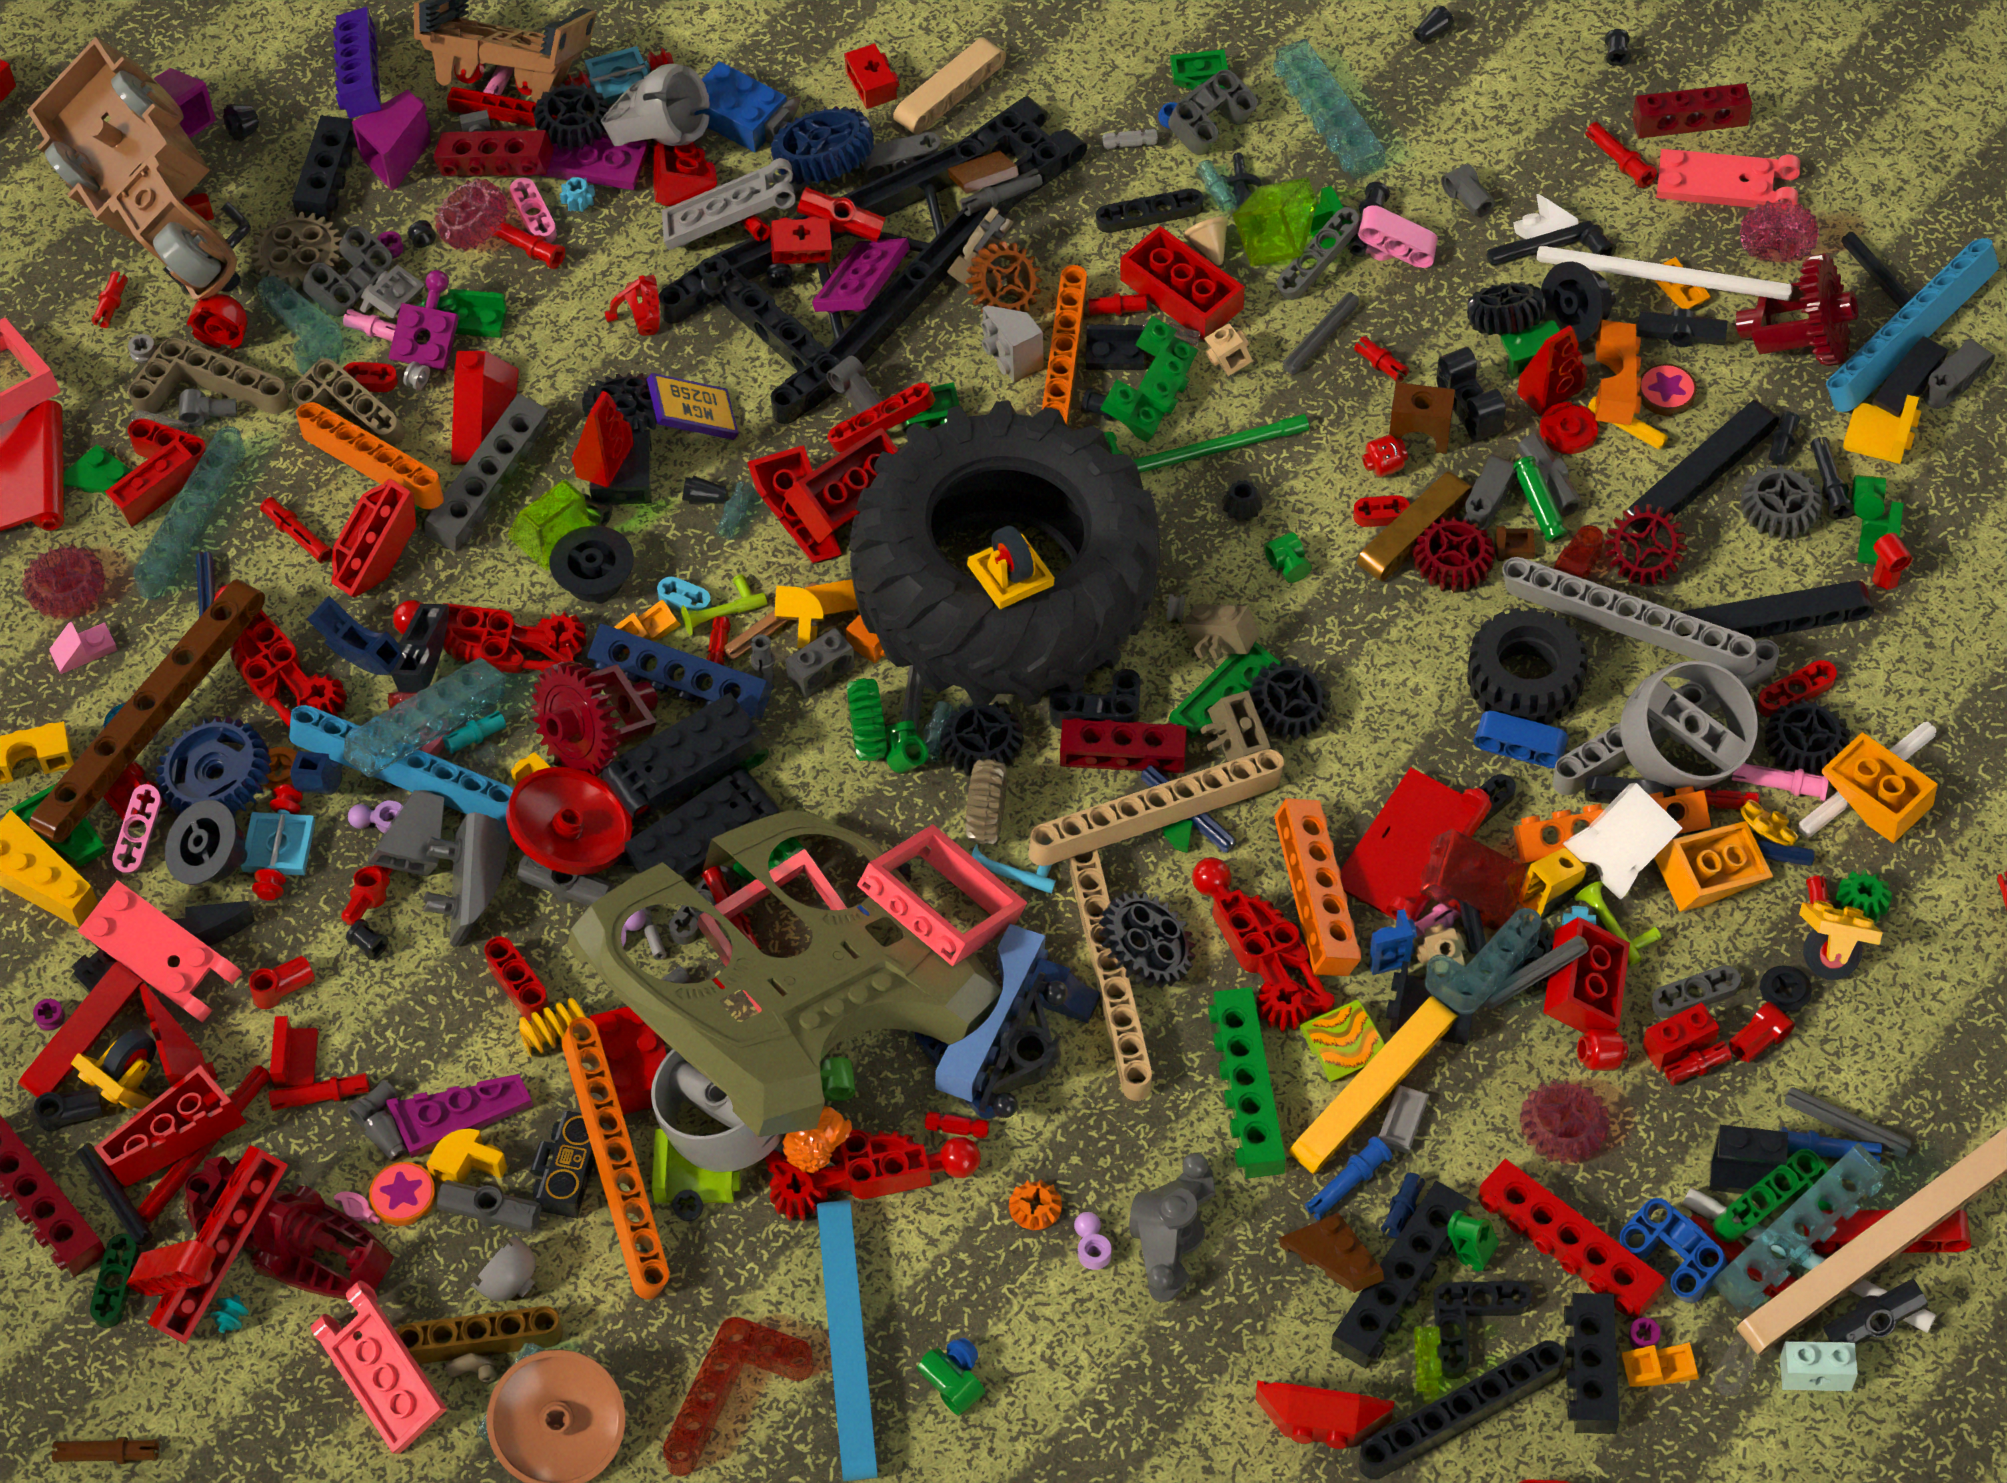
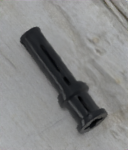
(1376, 195)
(1834, 487)

